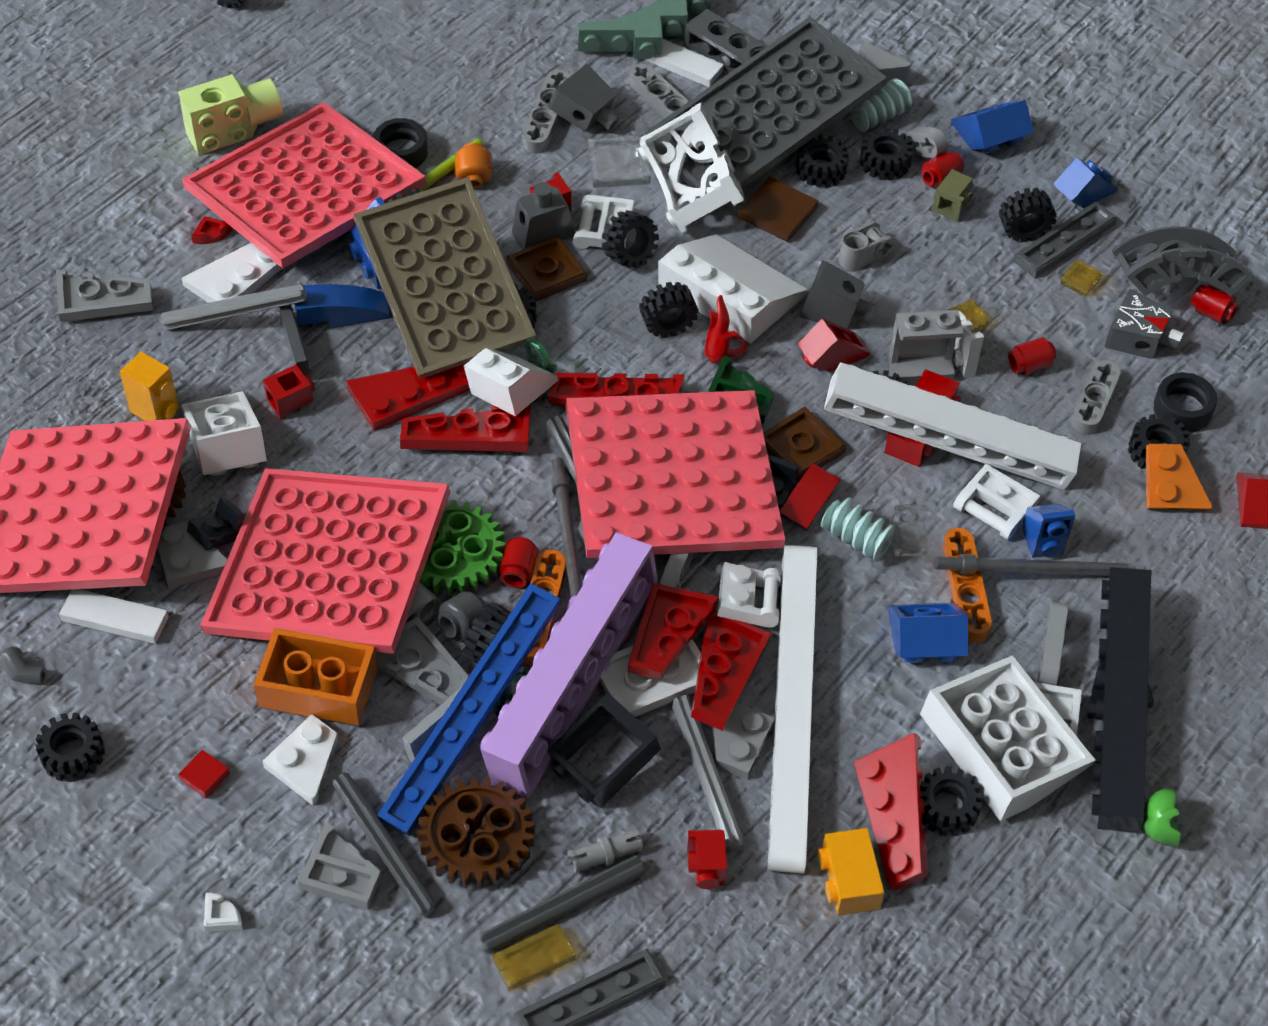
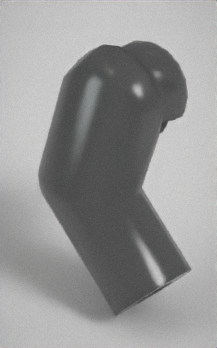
(18, 670)

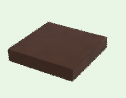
(778, 209)
(546, 268)
(803, 441)

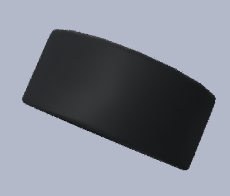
(404, 129)
(1193, 386)

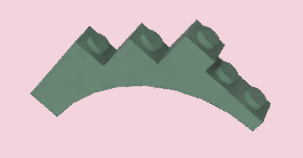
(641, 30)

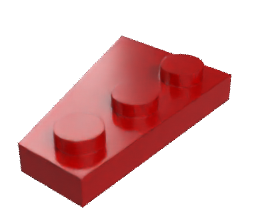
(667, 627)

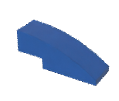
(341, 305)

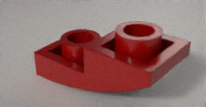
(809, 497)

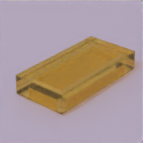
(533, 957)

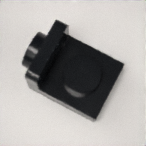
(784, 478)
(217, 527)

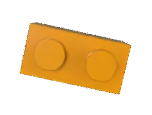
(149, 388)
(851, 872)

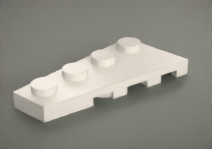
(232, 275)

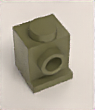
(953, 195)

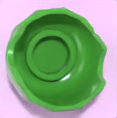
(1158, 816)

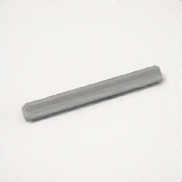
(234, 306)
(707, 772)

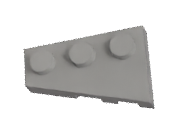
(423, 663)

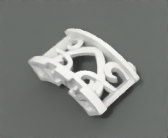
(694, 201)

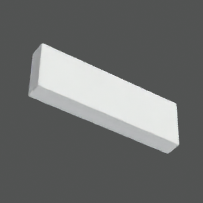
(688, 63)
(114, 615)

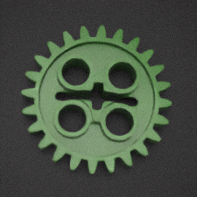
(456, 550)

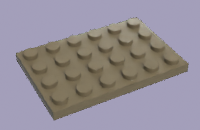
(443, 277)

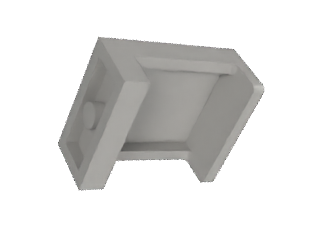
(924, 343)

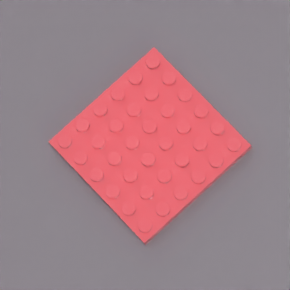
(301, 183)
(674, 472)
(86, 503)
(327, 558)

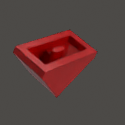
(1253, 499)

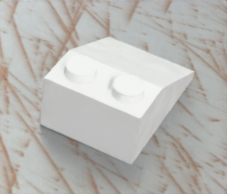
(225, 433)

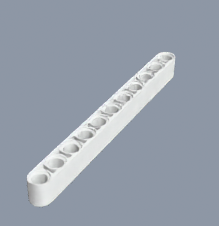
(793, 711)

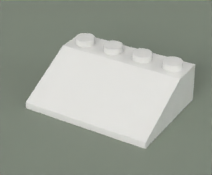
(750, 289)
(1005, 736)

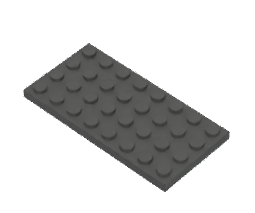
(778, 101)

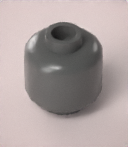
(458, 613)

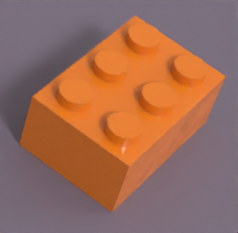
(316, 676)

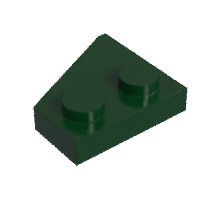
(730, 379)

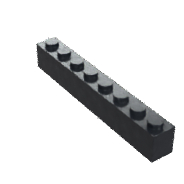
(1124, 701)

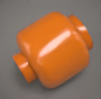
(474, 162)

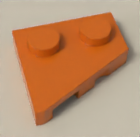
(1172, 480)

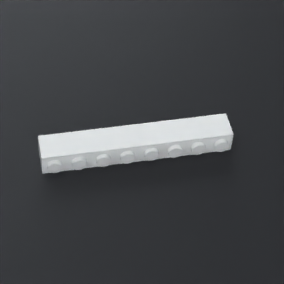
(952, 426)

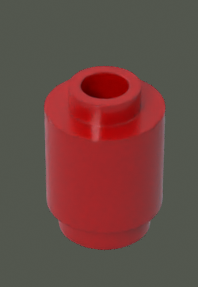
(938, 168)
(1214, 303)
(1031, 356)
(518, 562)

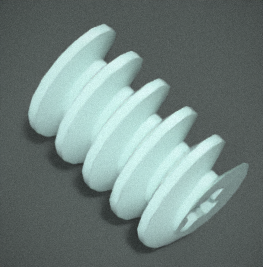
(882, 105)
(857, 528)

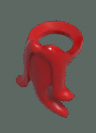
(719, 338)

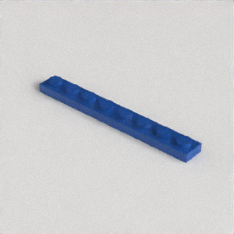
(469, 709)

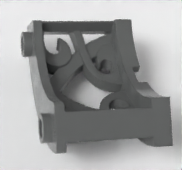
(1178, 253)

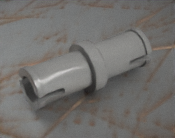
(605, 850)

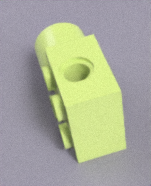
(227, 111)

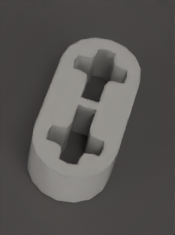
(927, 141)

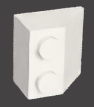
(506, 380)

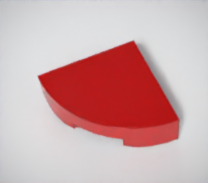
(210, 231)

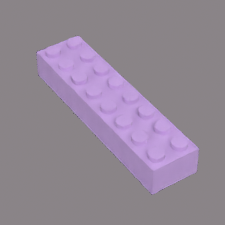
(569, 665)

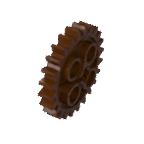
(505, 843)

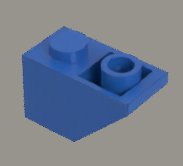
(1085, 183)
(1047, 529)

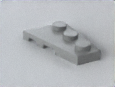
(97, 297)

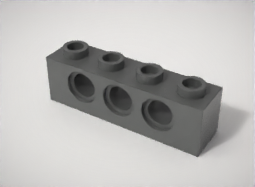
(720, 40)

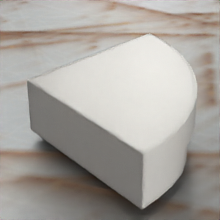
(220, 914)

